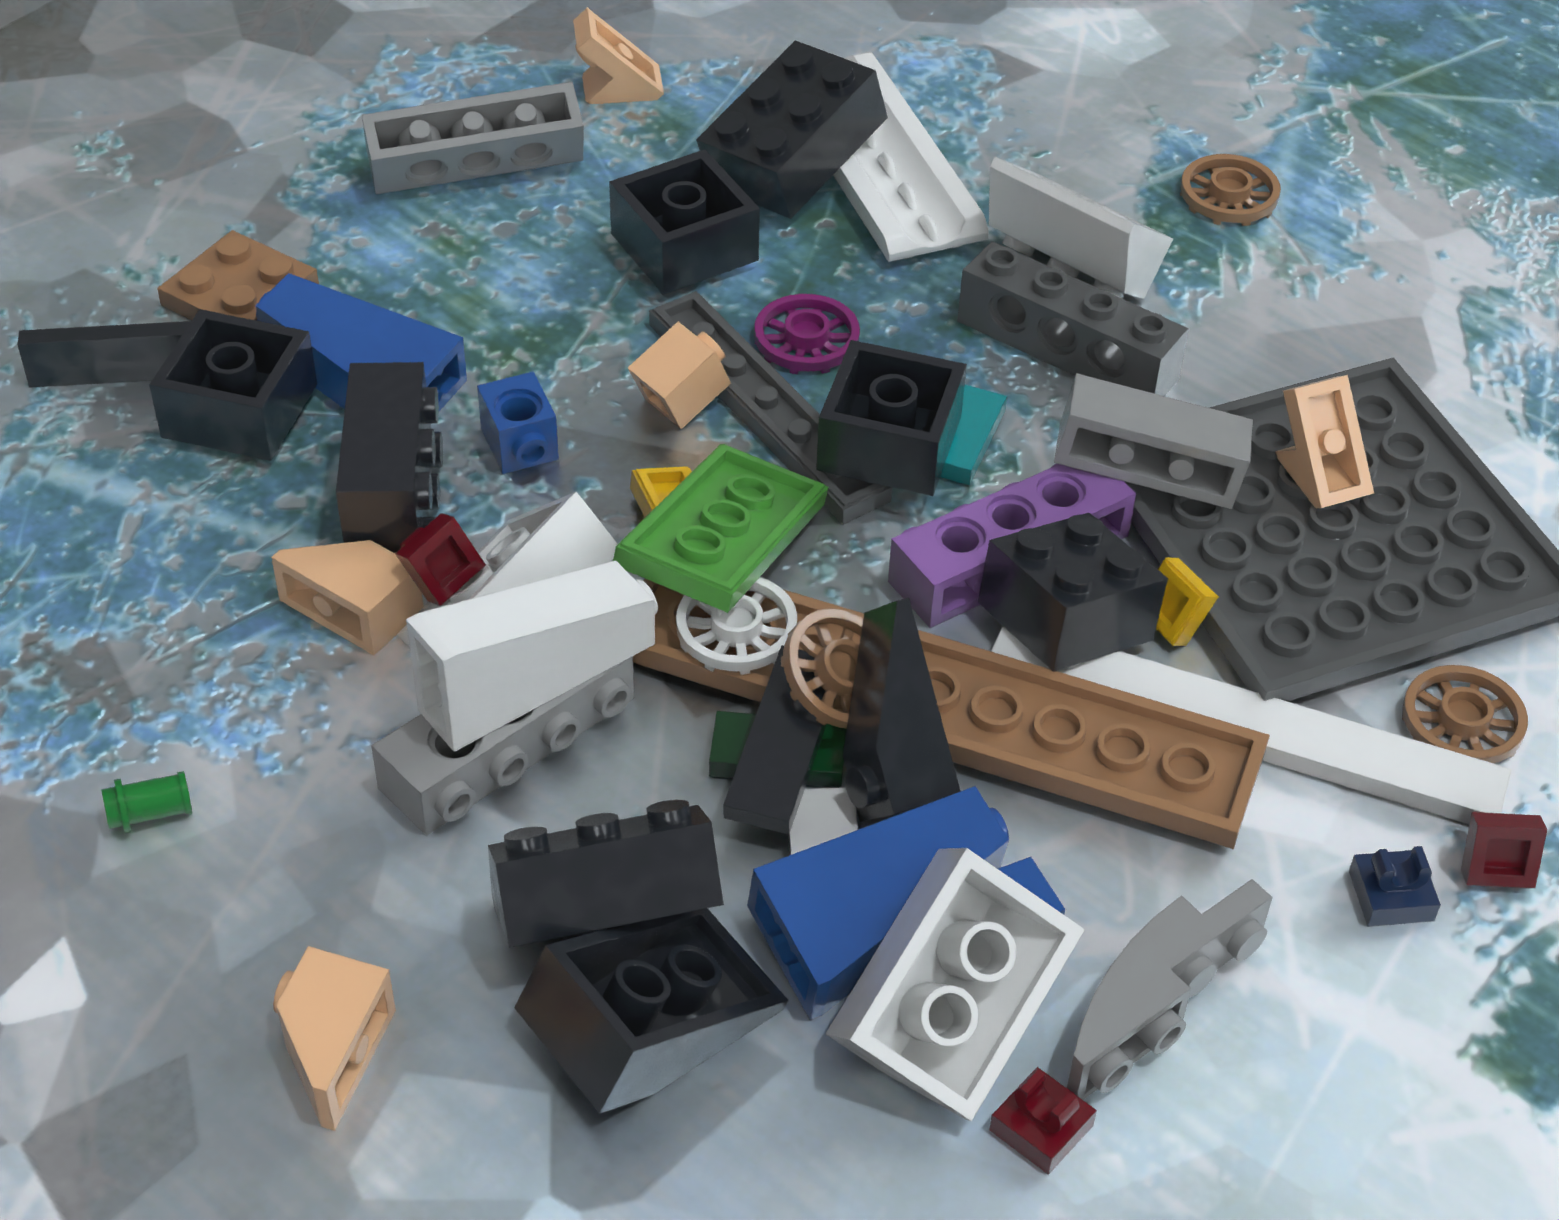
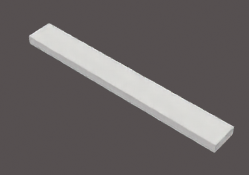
(1307, 738)

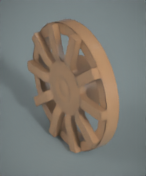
(1230, 188)
(832, 666)
(1465, 712)

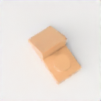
(617, 66)
(1328, 446)

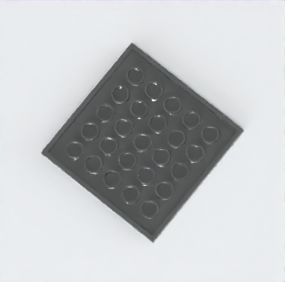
(1366, 581)

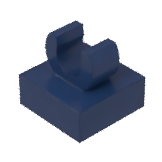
(1394, 887)

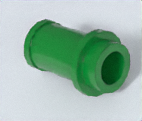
(146, 800)

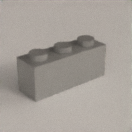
(1154, 441)

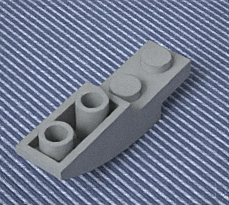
(1151, 980)

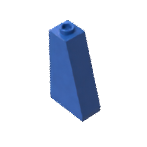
(359, 332)
(839, 898)

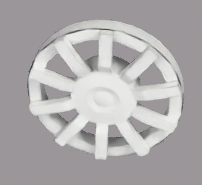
(737, 629)

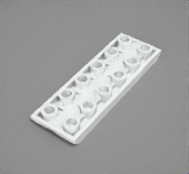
(906, 184)

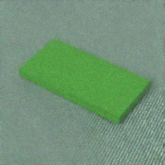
(721, 527)

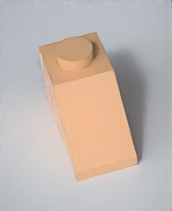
(349, 589)
(332, 1024)

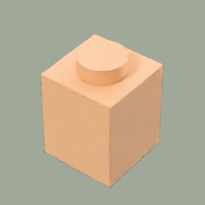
(680, 374)

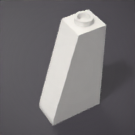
(524, 646)

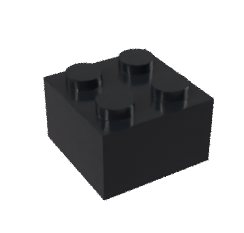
(684, 221)
(234, 384)
(890, 417)
(1071, 591)

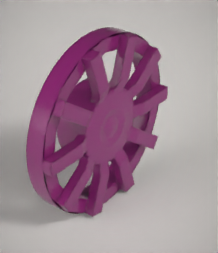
(805, 332)

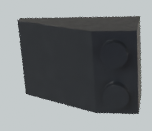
(644, 1003)

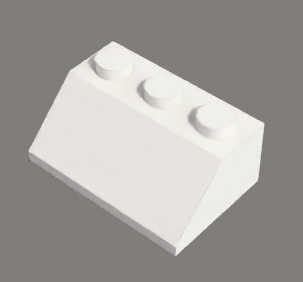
(1074, 231)
(536, 547)
(956, 981)

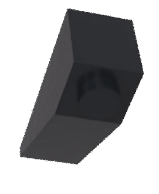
(894, 728)

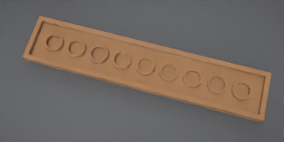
(1039, 727)

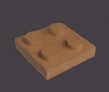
(230, 278)

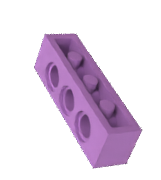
(945, 558)

